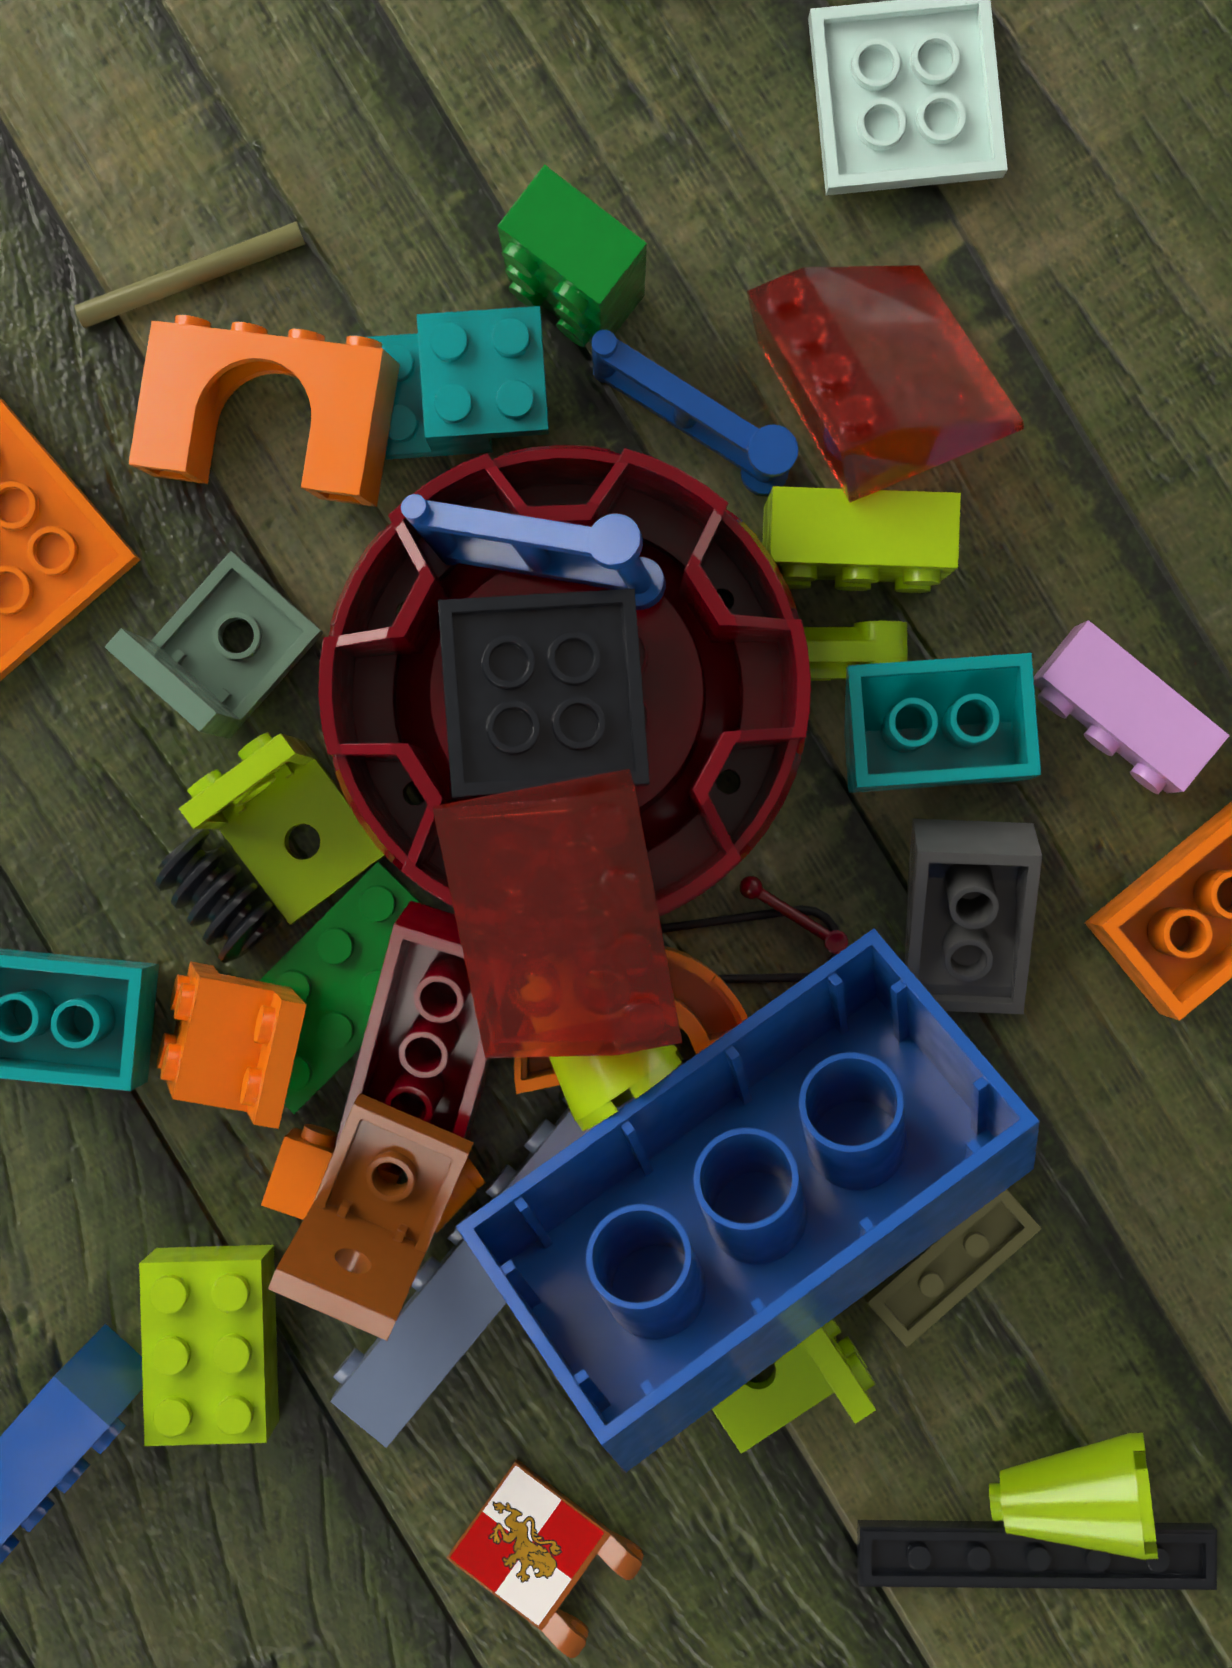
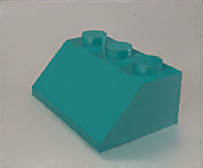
(941, 723)

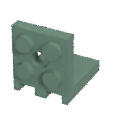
(194, 668)

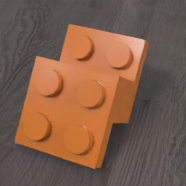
(231, 1043)

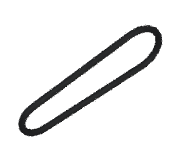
(751, 916)

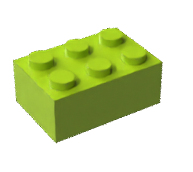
(871, 540)
(208, 1345)

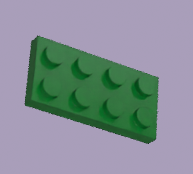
(337, 977)

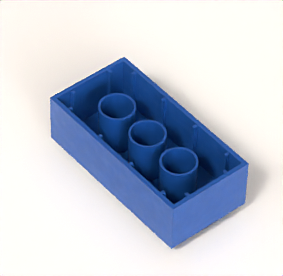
(751, 1196)

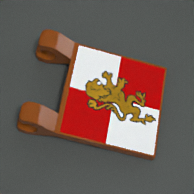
(533, 1549)

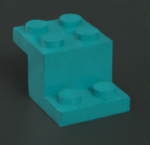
(467, 382)

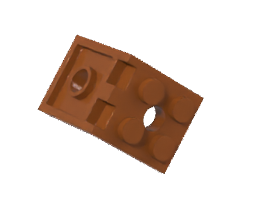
(369, 1223)

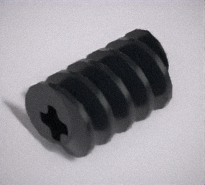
(215, 897)

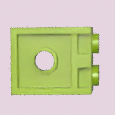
(261, 804)
(798, 1383)

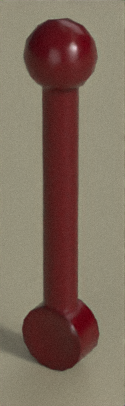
(834, 940)

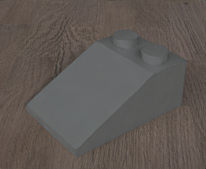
(972, 912)

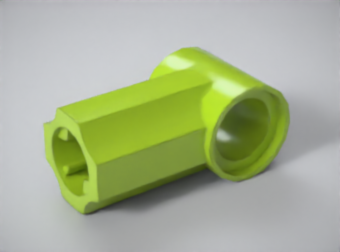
(865, 643)

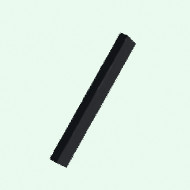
(988, 1557)

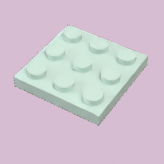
(907, 94)

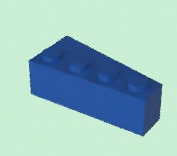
(60, 1425)

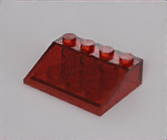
(878, 371)
(559, 919)

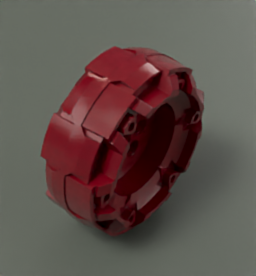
(714, 680)

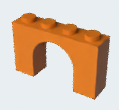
(198, 367)

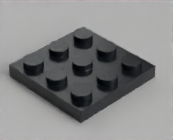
(541, 690)

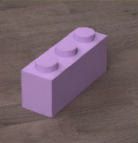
(1128, 710)

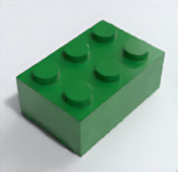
(571, 258)

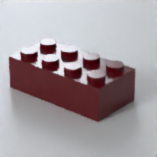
(423, 1028)

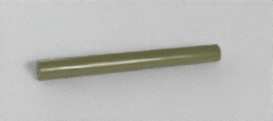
(189, 274)

